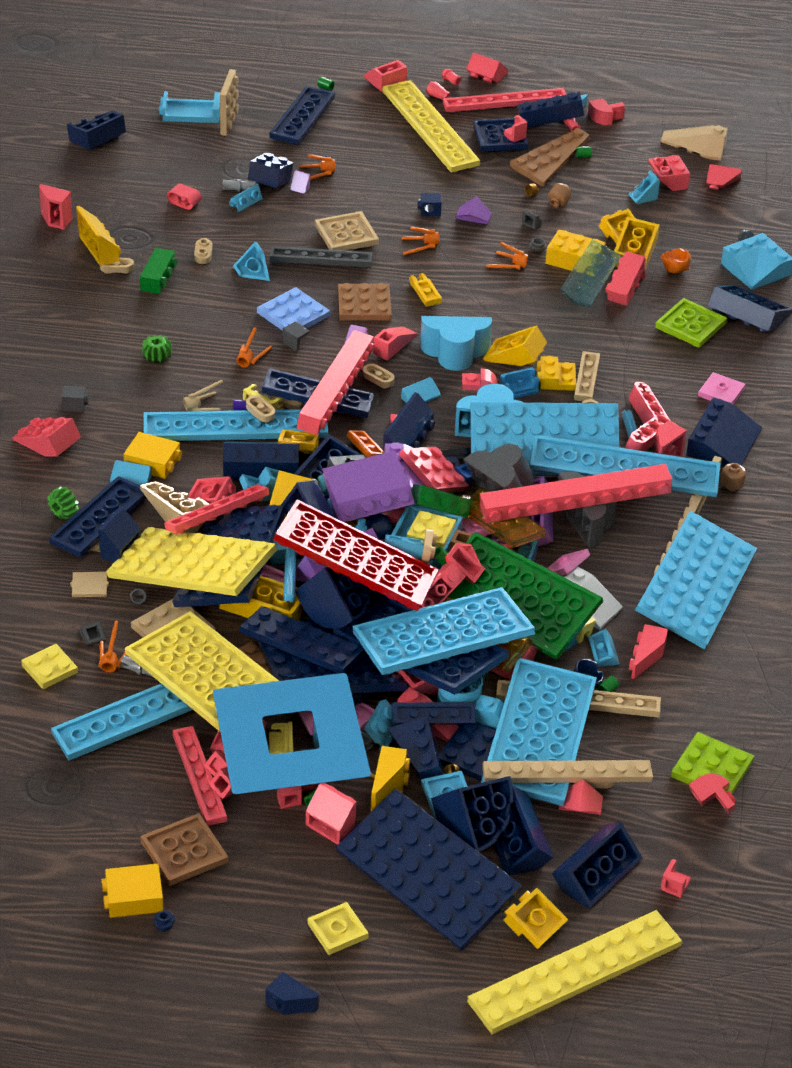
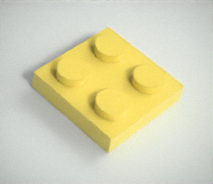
(441, 525)
(49, 666)
(337, 928)

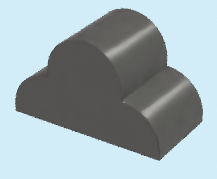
(500, 469)
(591, 520)

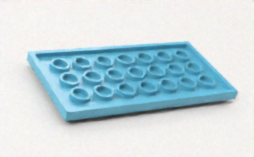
(518, 423)
(696, 580)
(443, 630)
(542, 721)

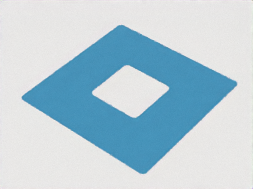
(245, 743)

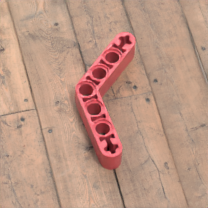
(651, 415)

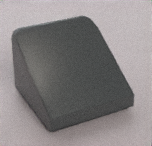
(531, 220)
(92, 633)

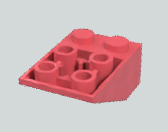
(48, 435)

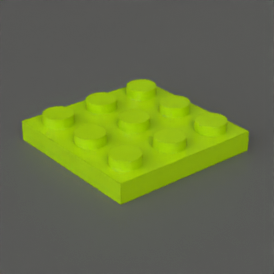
(691, 322)
(712, 756)

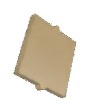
(89, 584)

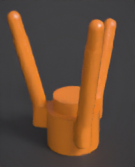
(327, 165)
(430, 239)
(519, 259)
(245, 355)
(109, 661)

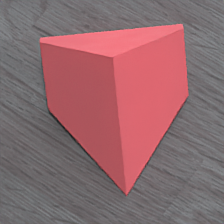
(466, 560)
(582, 798)

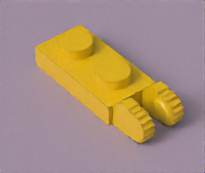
(425, 290)

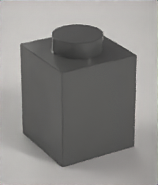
(74, 398)

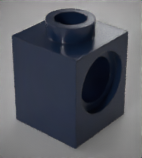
(430, 210)

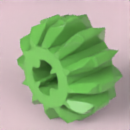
(157, 348)
(63, 503)

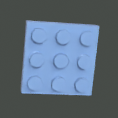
(293, 307)

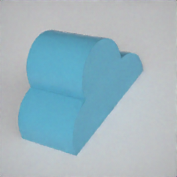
(455, 339)
(487, 393)

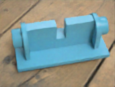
(246, 198)

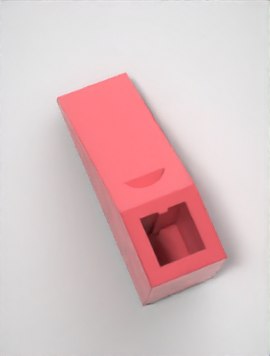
(391, 341)
(443, 584)
(650, 649)

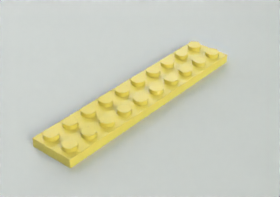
(431, 126)
(573, 971)

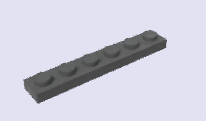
(321, 257)

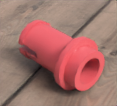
(448, 75)
(572, 124)

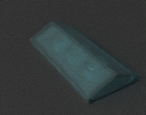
(590, 274)

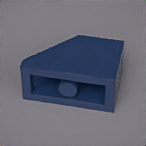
(291, 996)

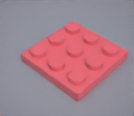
(434, 469)

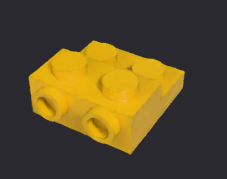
(613, 224)
(556, 375)
(307, 441)
(535, 917)

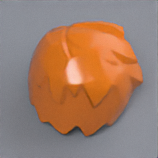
(676, 261)

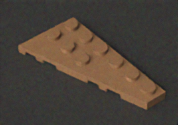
(549, 158)

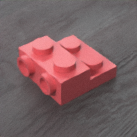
(212, 489)

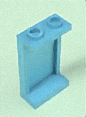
(190, 110)

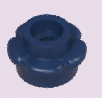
(164, 920)

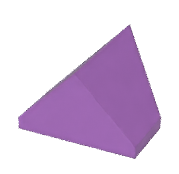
(474, 211)

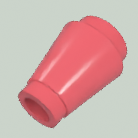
(437, 91)

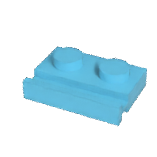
(379, 723)

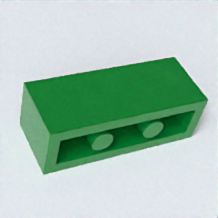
(158, 270)
(441, 501)

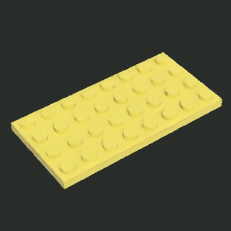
(192, 561)
(194, 662)

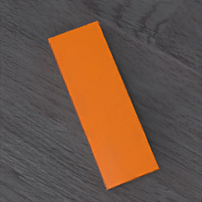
(364, 443)

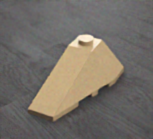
(705, 140)
(169, 503)

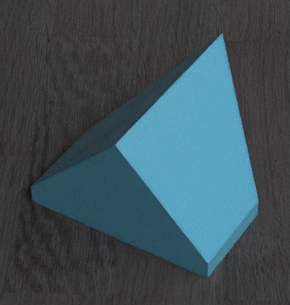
(647, 190)
(252, 264)

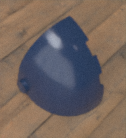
(333, 599)
(476, 811)

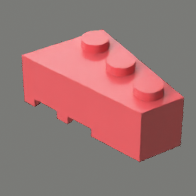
(626, 278)

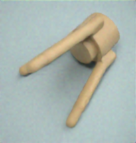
(192, 402)

